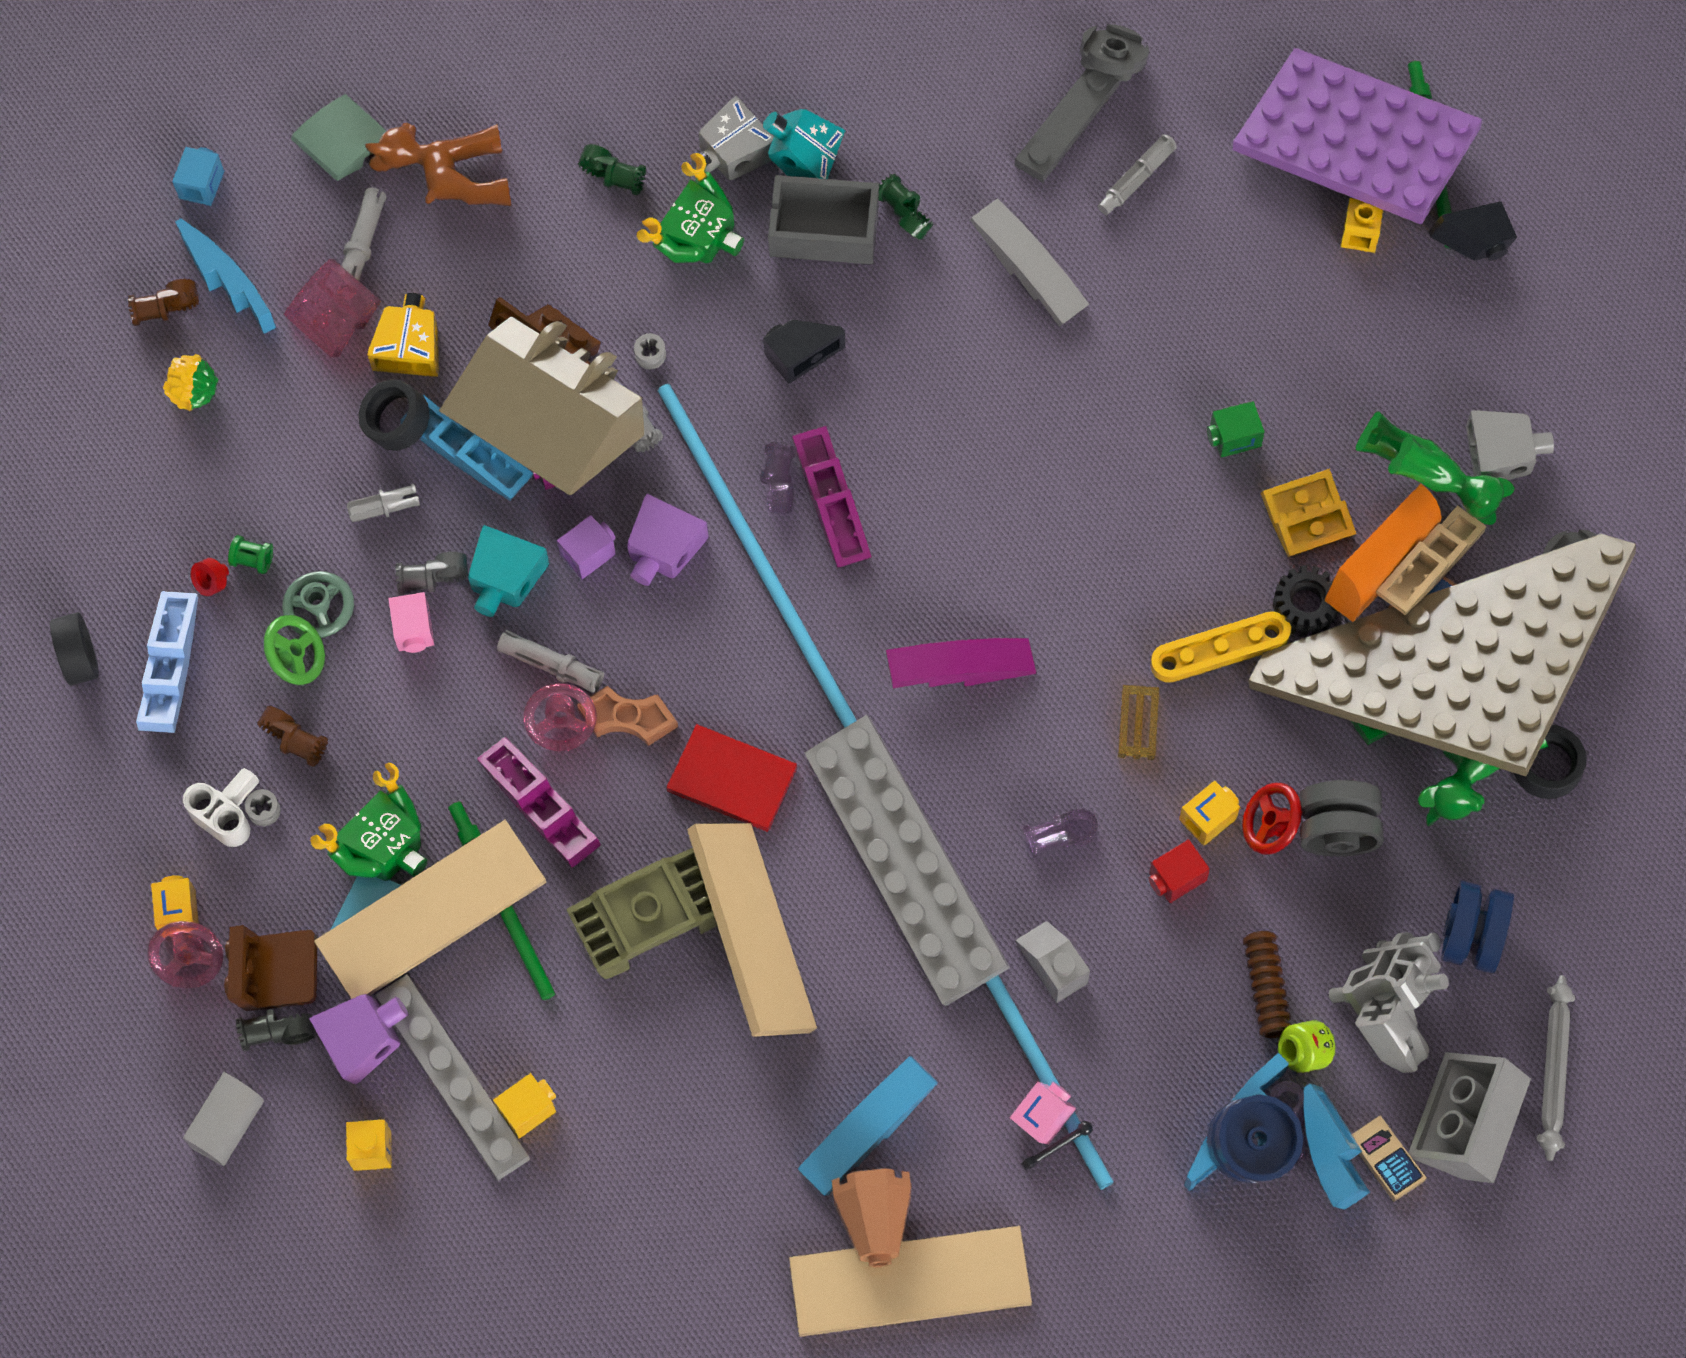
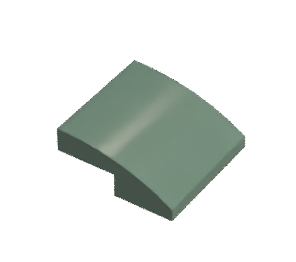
(338, 136)

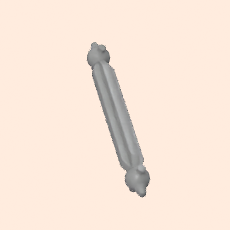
(1555, 1068)

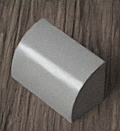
(223, 1119)

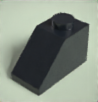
(1476, 231)
(801, 346)

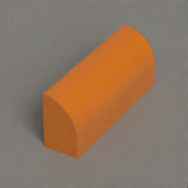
(1382, 553)

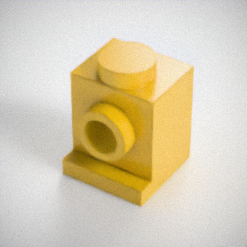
(1361, 226)

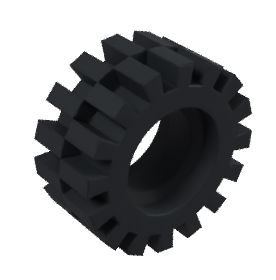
(1306, 581)

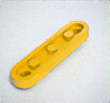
(1220, 647)

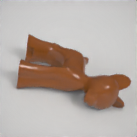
(399, 148)

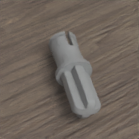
(382, 503)

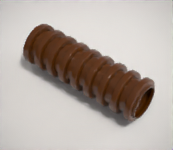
(1267, 983)

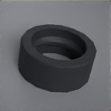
(375, 403)
(74, 648)
(1554, 789)

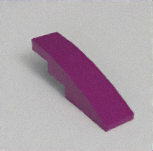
(831, 497)
(960, 661)
(538, 802)

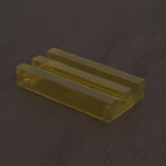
(1138, 751)

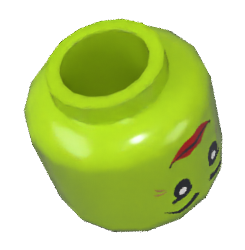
(1307, 1046)

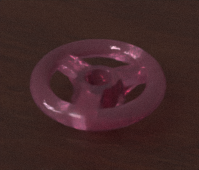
(559, 703)
(188, 937)

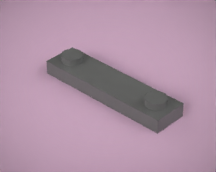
(1066, 123)

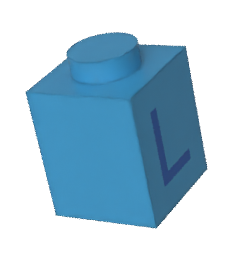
(198, 175)

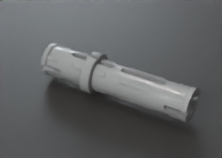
(357, 250)
(563, 667)

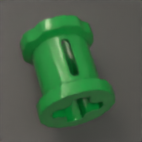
(250, 554)

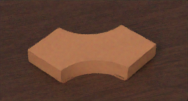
(643, 718)

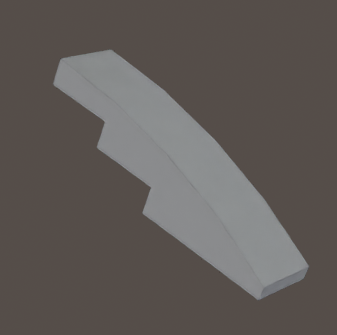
(1029, 260)

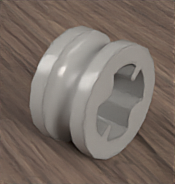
(646, 341)
(259, 797)

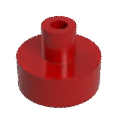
(209, 576)

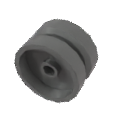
(1341, 818)

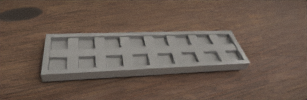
(906, 861)

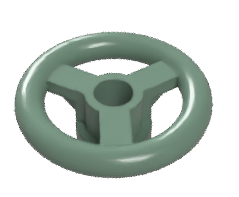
(313, 591)

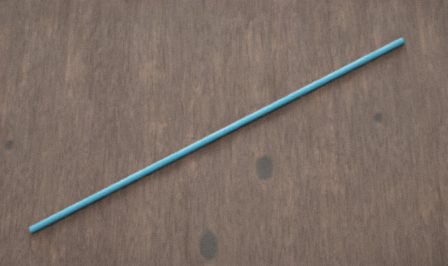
(846, 717)

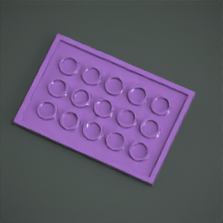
(1357, 135)

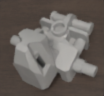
(1389, 991)

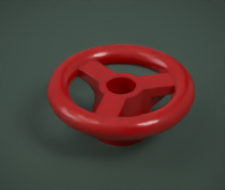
(1275, 820)

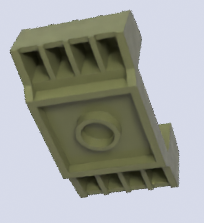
(642, 912)

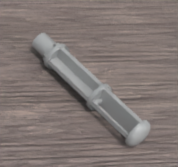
(1138, 173)

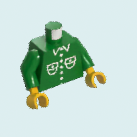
(697, 221)
(379, 836)

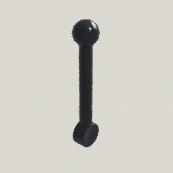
(1084, 1128)

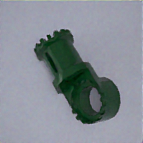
(603, 164)
(905, 206)

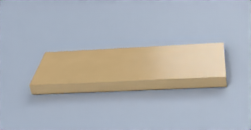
(430, 911)
(752, 929)
(925, 1282)

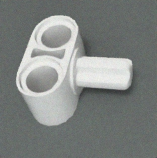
(222, 808)

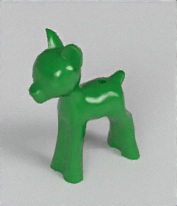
(1432, 467)
(1454, 796)

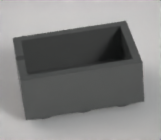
(823, 219)

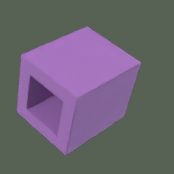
(587, 546)

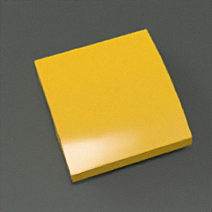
(1308, 513)

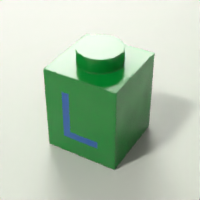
(1236, 429)

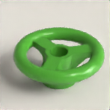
(289, 653)

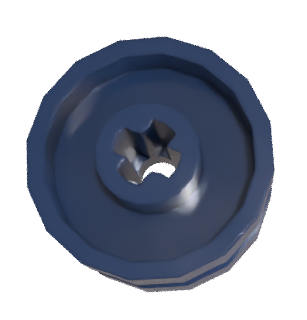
(1470, 925)
(1277, 1135)

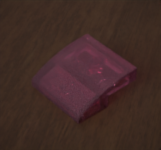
(332, 307)

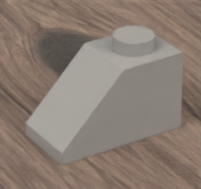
(1054, 960)

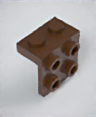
(270, 969)

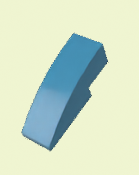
(1332, 1149)

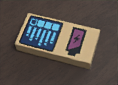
(1388, 1159)

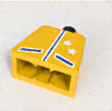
(406, 339)

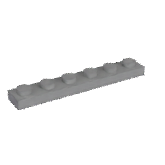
(455, 1081)

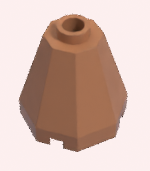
(874, 1212)

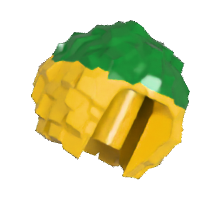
(190, 382)

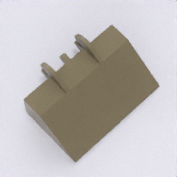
(546, 404)

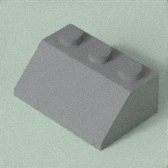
(1470, 1116)

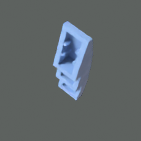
(167, 662)

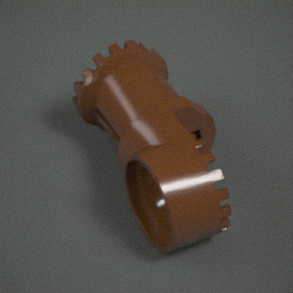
(176, 297)
(293, 738)

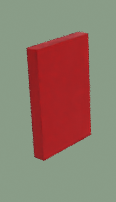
(732, 777)

